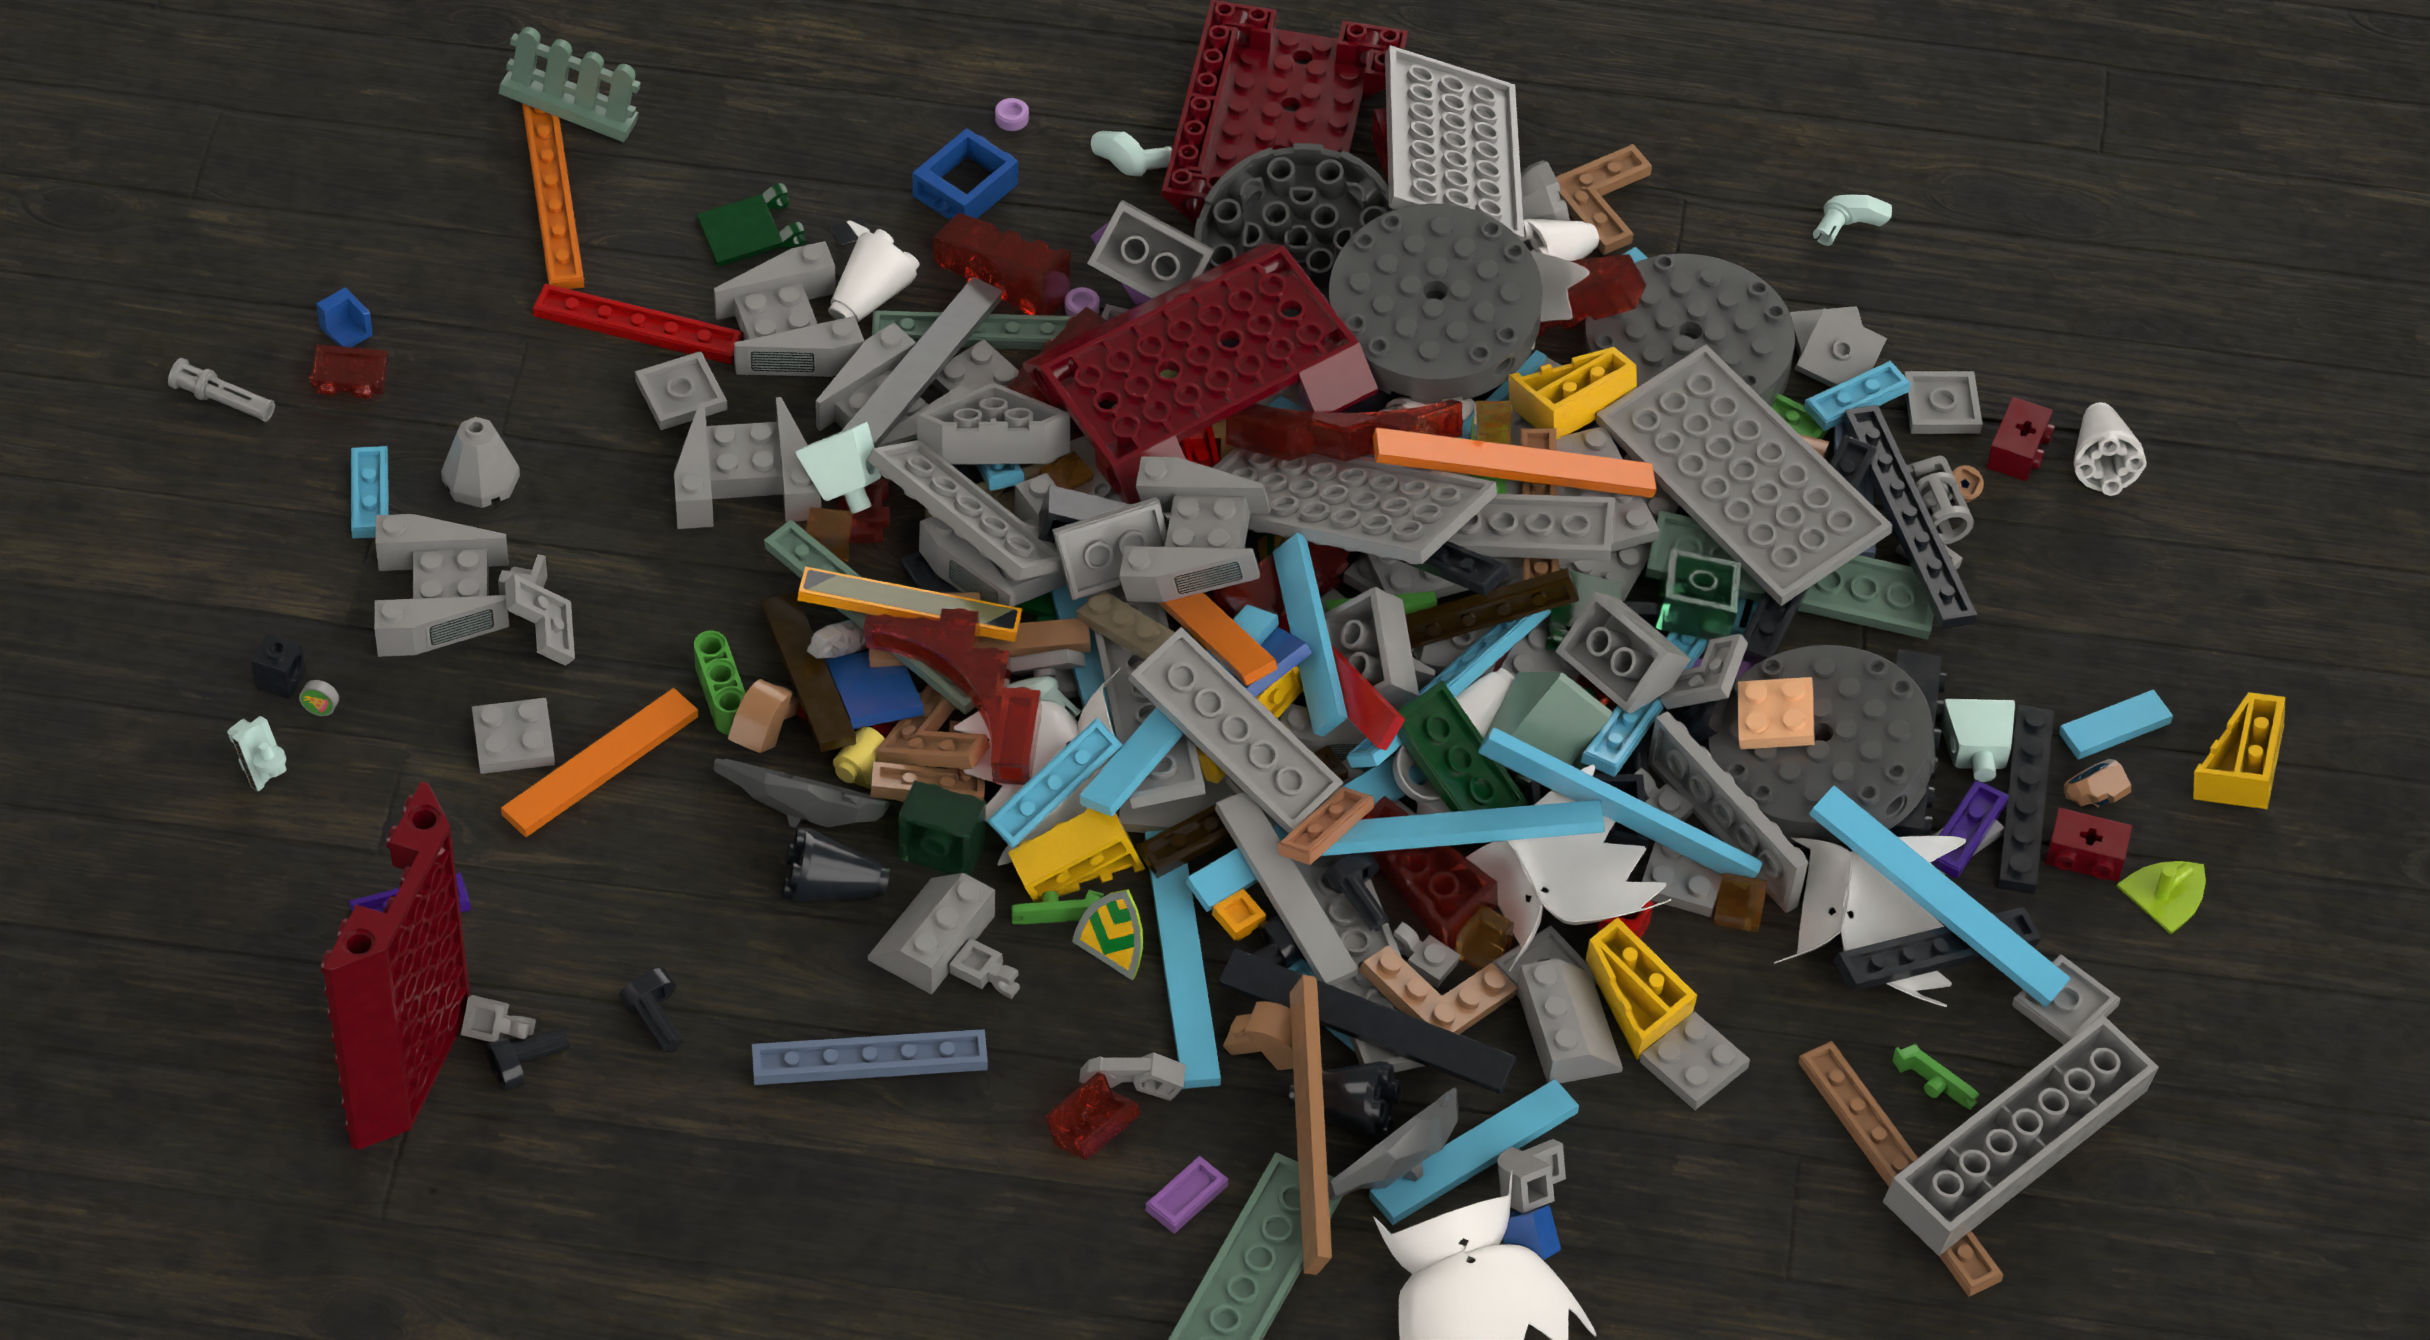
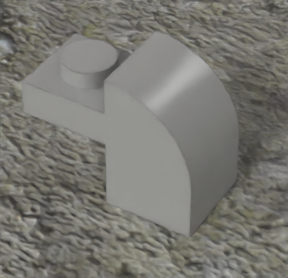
(1533, 1174)

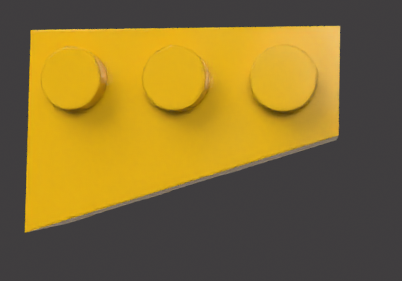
(1573, 392)
(2245, 756)
(1075, 853)
(1637, 986)

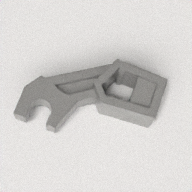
(1150, 1073)

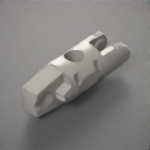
(837, 640)

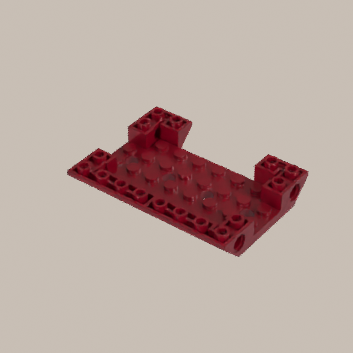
(1246, 79)
(1185, 334)
(409, 989)

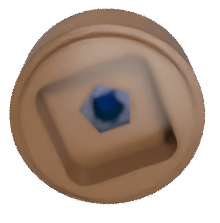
(1969, 482)

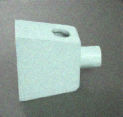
(841, 466)
(1978, 734)

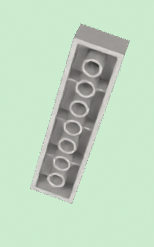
(2020, 1135)

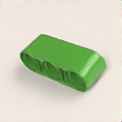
(718, 678)

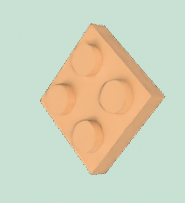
(1776, 713)

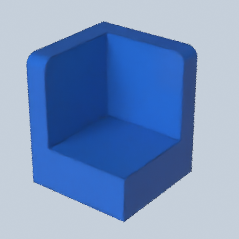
(344, 318)
(1534, 1231)

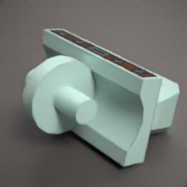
(257, 751)

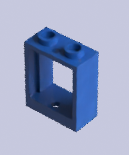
(948, 199)

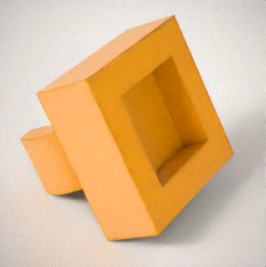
(1238, 914)

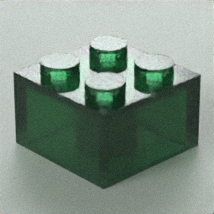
(1698, 595)
(942, 829)

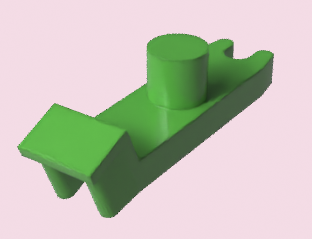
(1052, 909)
(1938, 1077)

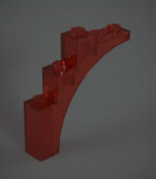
(1338, 436)
(983, 674)

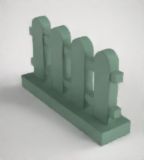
(570, 101)

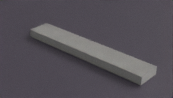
(1286, 889)

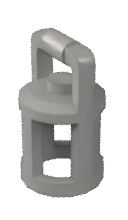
(1936, 492)

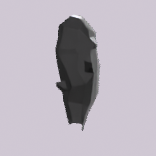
(802, 797)
(1402, 1150)

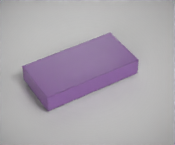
(1186, 1194)

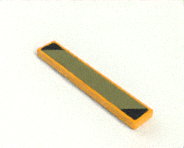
(897, 600)

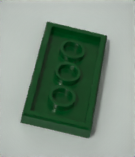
(1447, 752)

